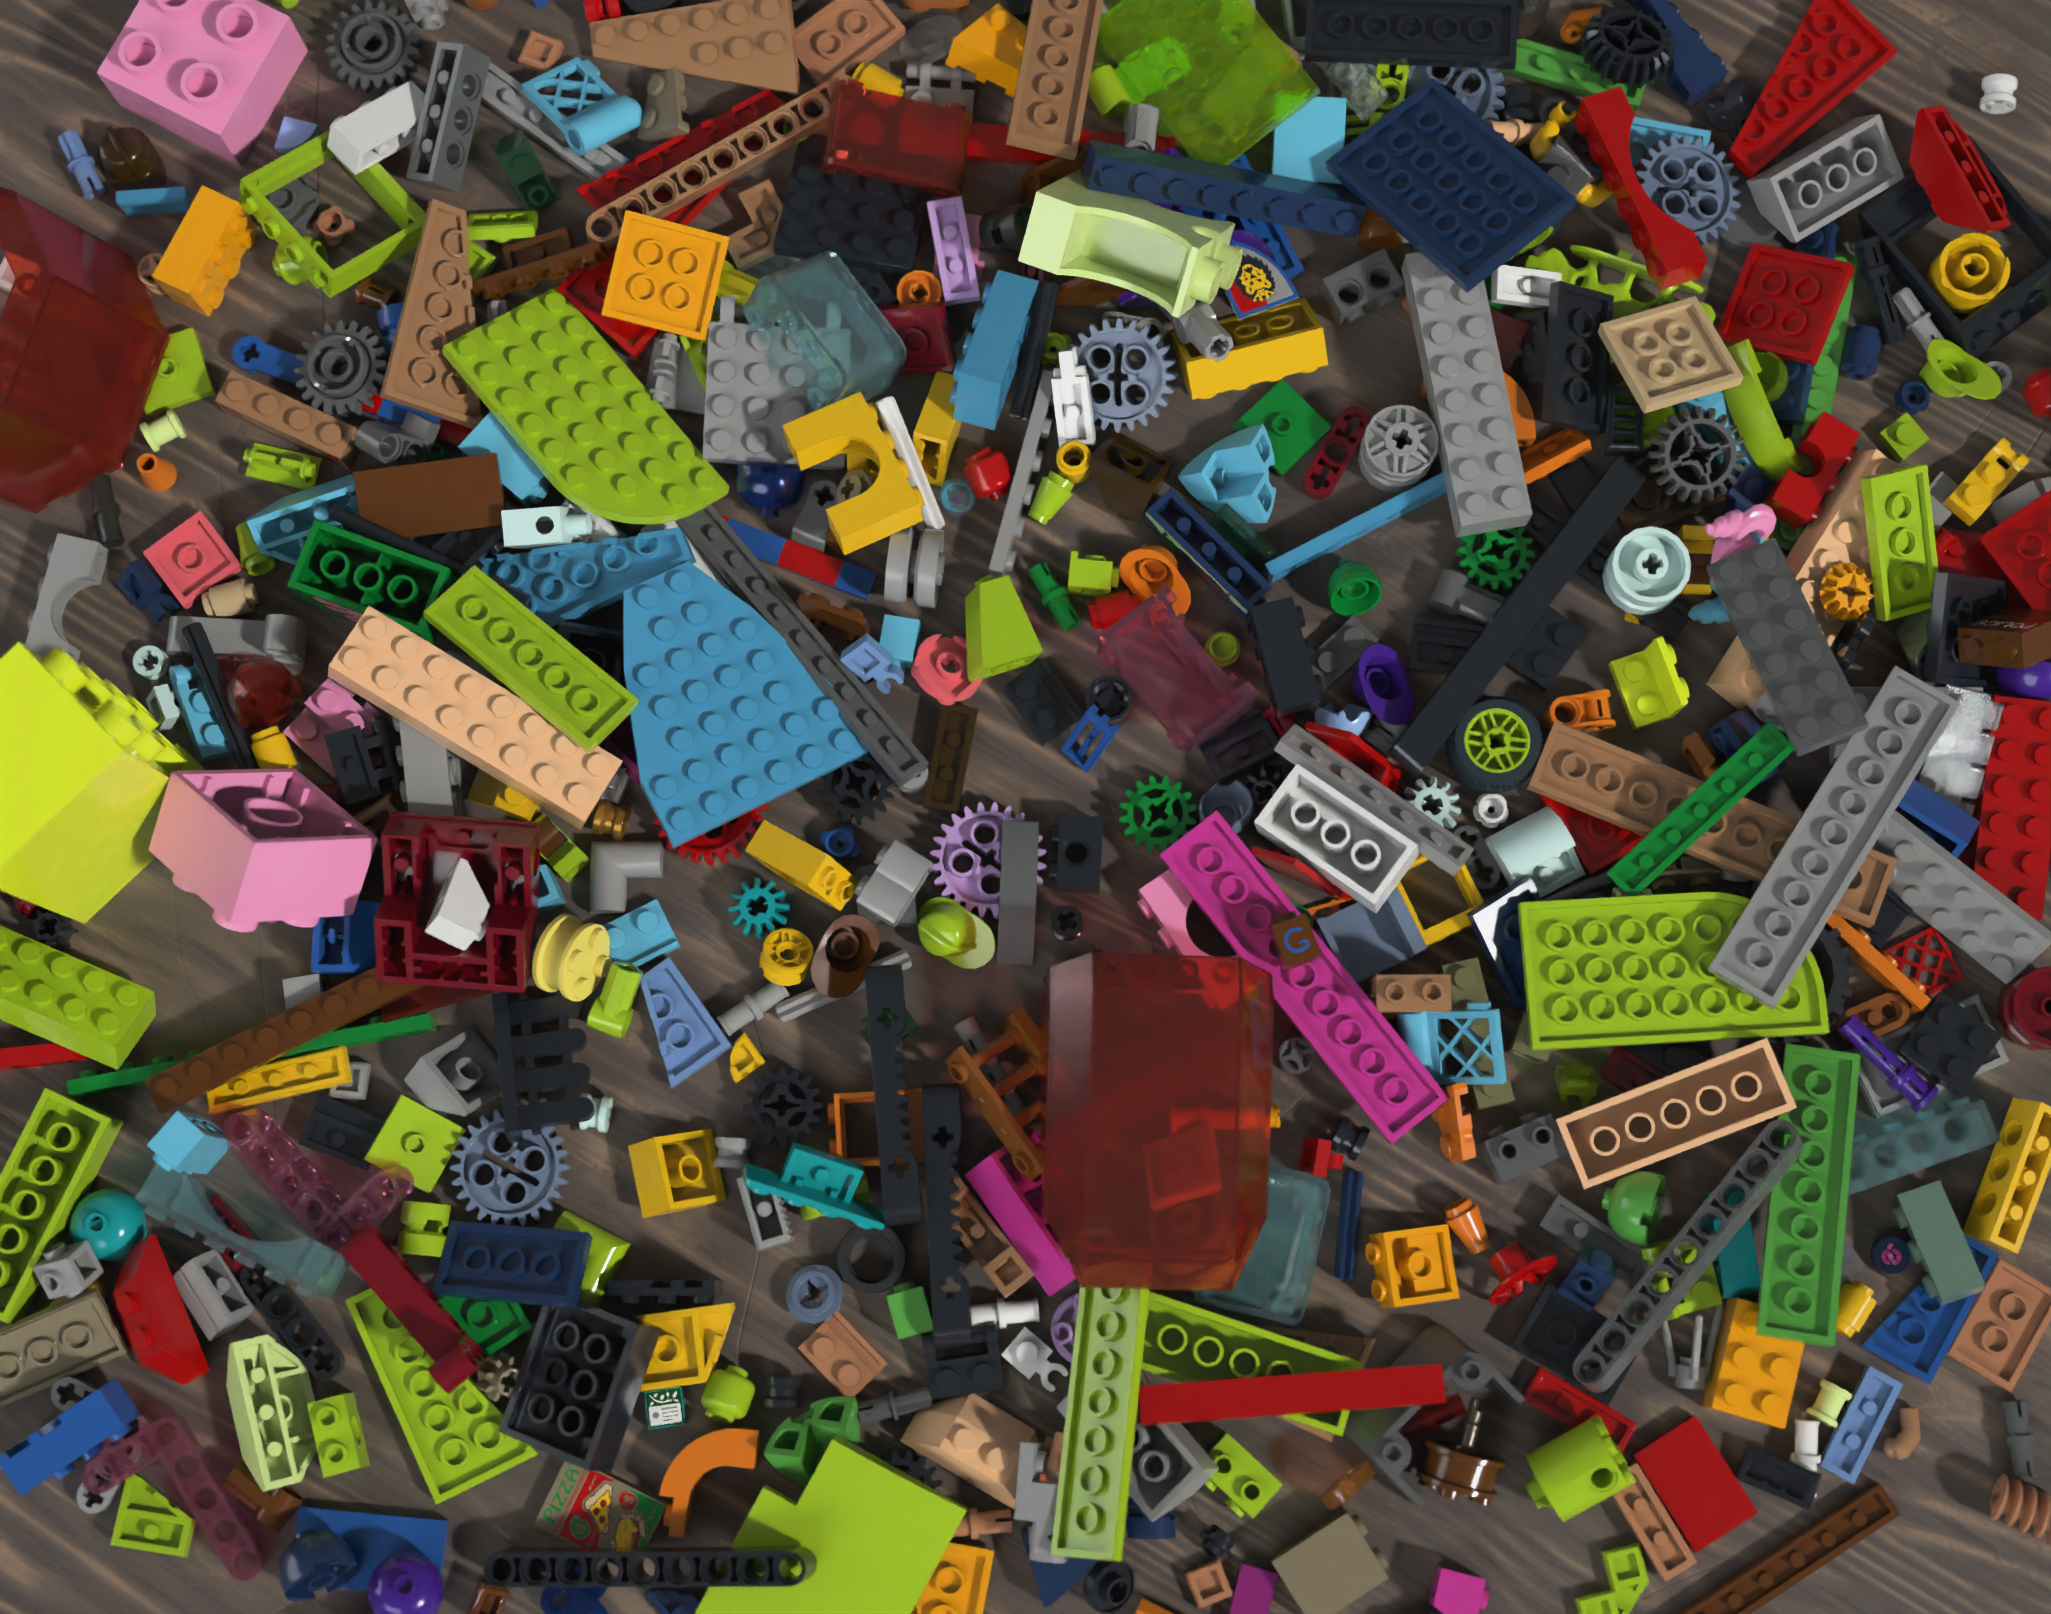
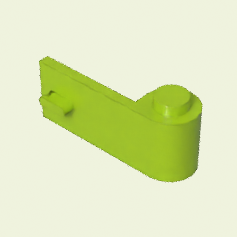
(1111, 91)

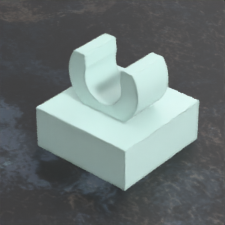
(162, 707)

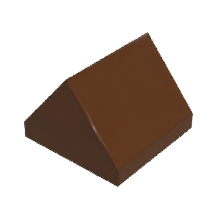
(487, 1599)

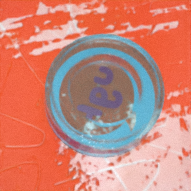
(957, 497)

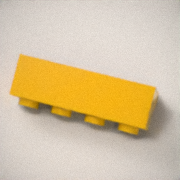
(1265, 349)

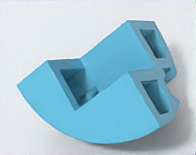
(1235, 474)

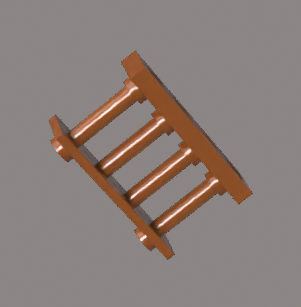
(1024, 1036)

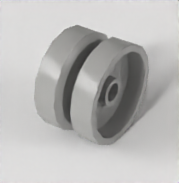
(916, 566)

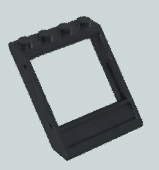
(1907, 209)

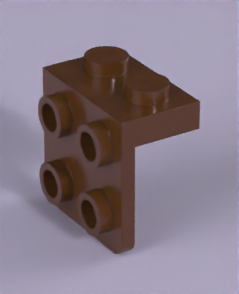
(836, 625)

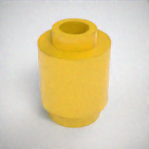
(878, 79)
(1073, 452)
(272, 749)
(1853, 1307)

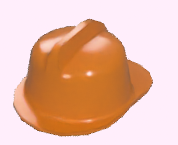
(1151, 569)

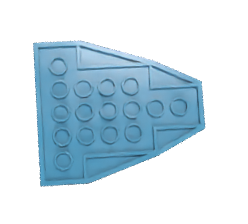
(720, 705)

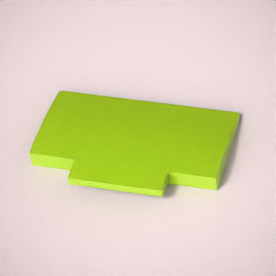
(870, 1533)

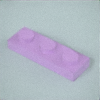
(953, 251)

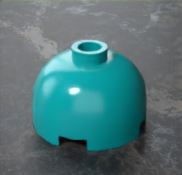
(110, 1223)

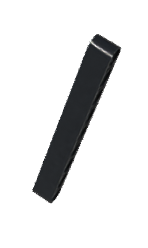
(665, 1560)

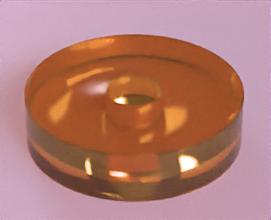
(1347, 1485)

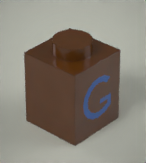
(1294, 940)

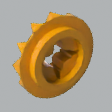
(1836, 602)

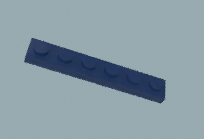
(1792, 405)

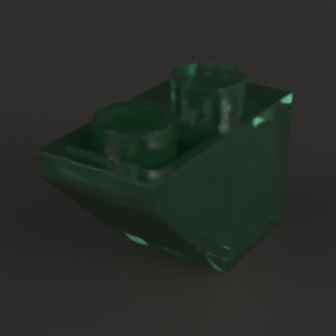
(524, 171)

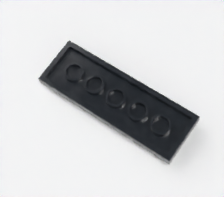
(1413, 32)

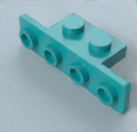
(817, 1182)

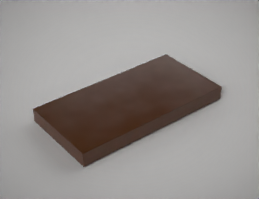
(432, 495)

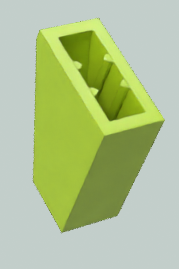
(997, 629)

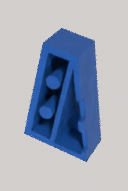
(70, 1436)

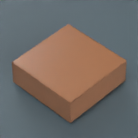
(540, 52)
(1208, 1583)

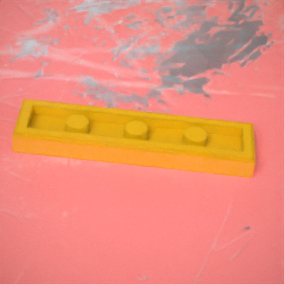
(283, 1080)

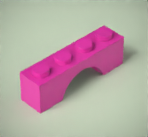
(1458, 1592)

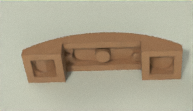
(988, 1243)

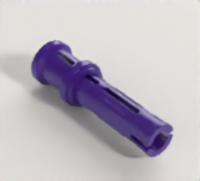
(1897, 1079)

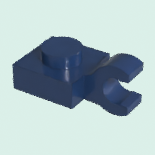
(1749, 490)
(143, 591)

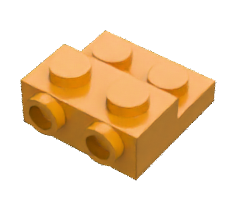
(1412, 1266)

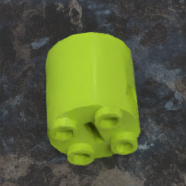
(1577, 1470)

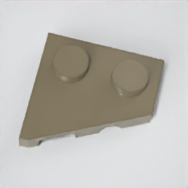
(663, 107)

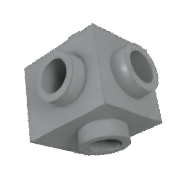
(67, 1269)

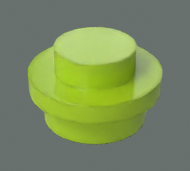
(1223, 648)

